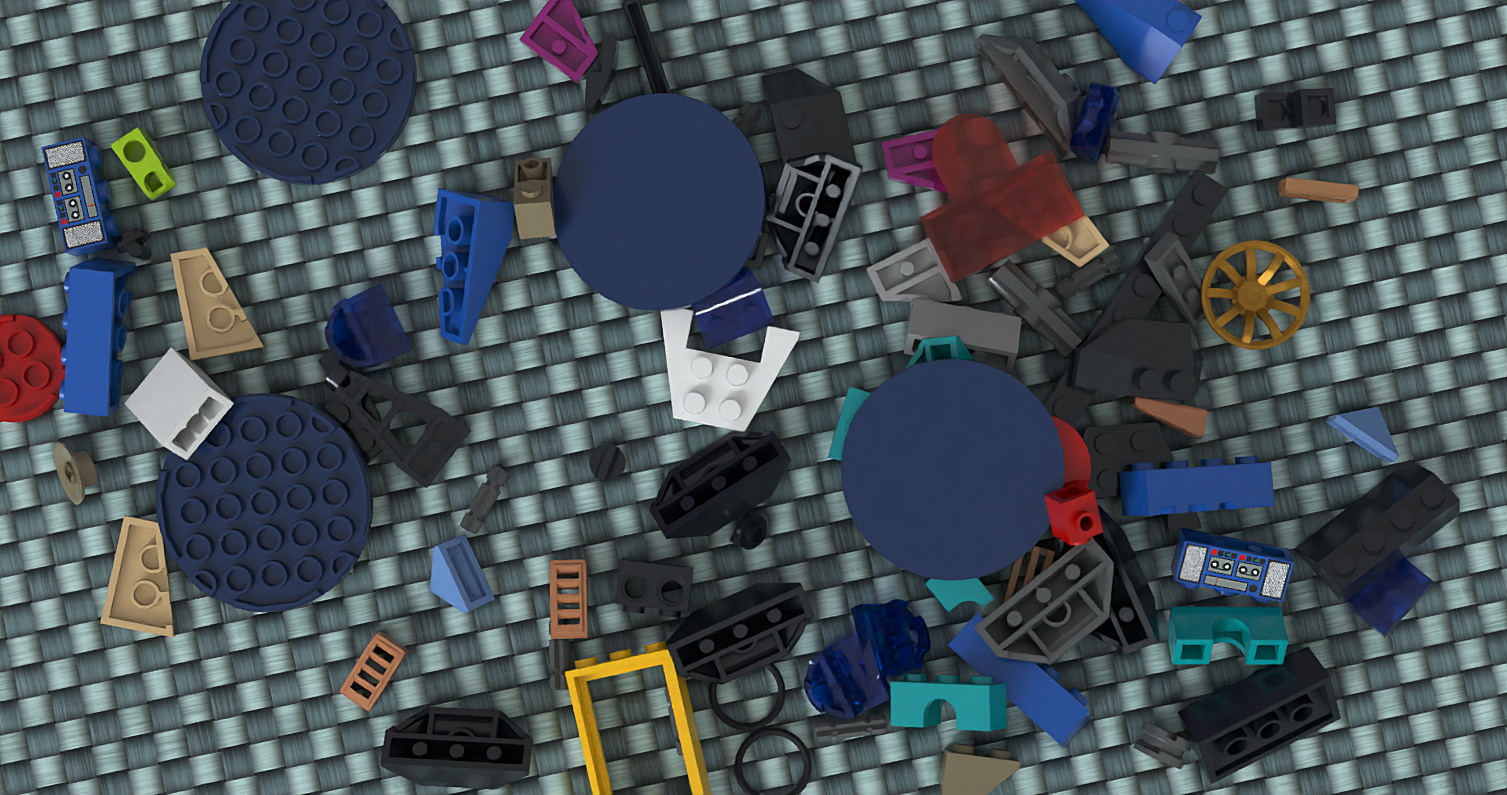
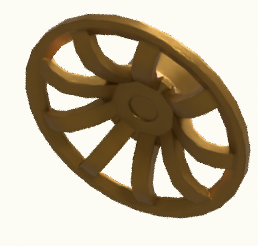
(1254, 296)

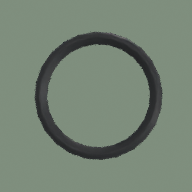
(755, 725)
(769, 732)

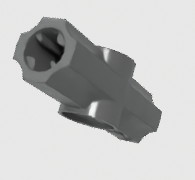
(1161, 152)
(1037, 308)

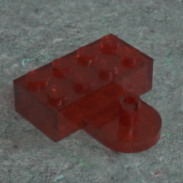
(994, 201)

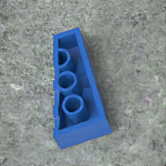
(94, 335)
(1196, 488)
(1027, 686)

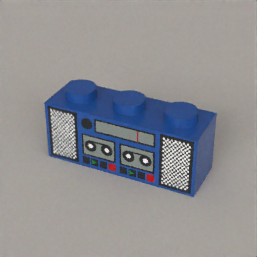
(81, 196)
(1231, 565)

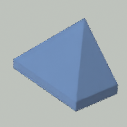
(1368, 430)
(458, 576)

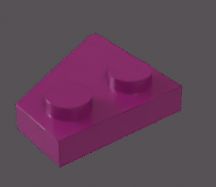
(561, 39)
(911, 161)

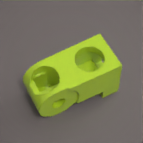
(144, 163)

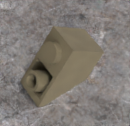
(534, 198)
(974, 772)

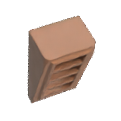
(1180, 417)
(568, 568)
(389, 645)

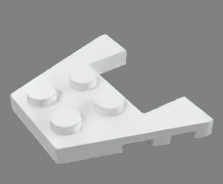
(718, 387)

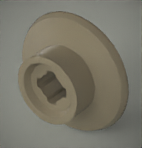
(75, 471)

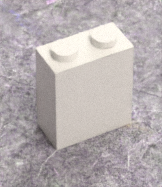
(178, 403)

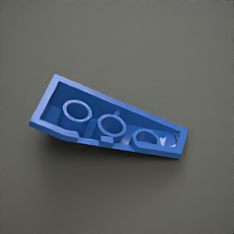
(1143, 31)
(473, 244)

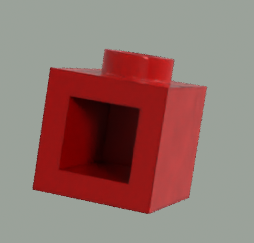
(1073, 514)

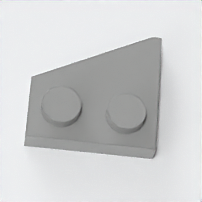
(913, 274)

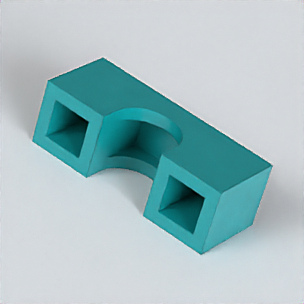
(1254, 630)
(977, 702)

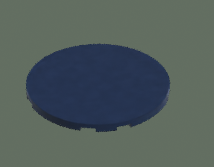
(308, 85)
(659, 202)
(951, 469)
(267, 505)

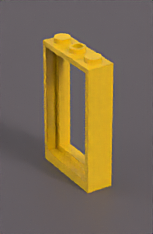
(623, 662)

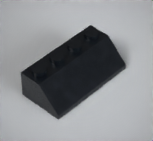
(1379, 529)
(1260, 714)

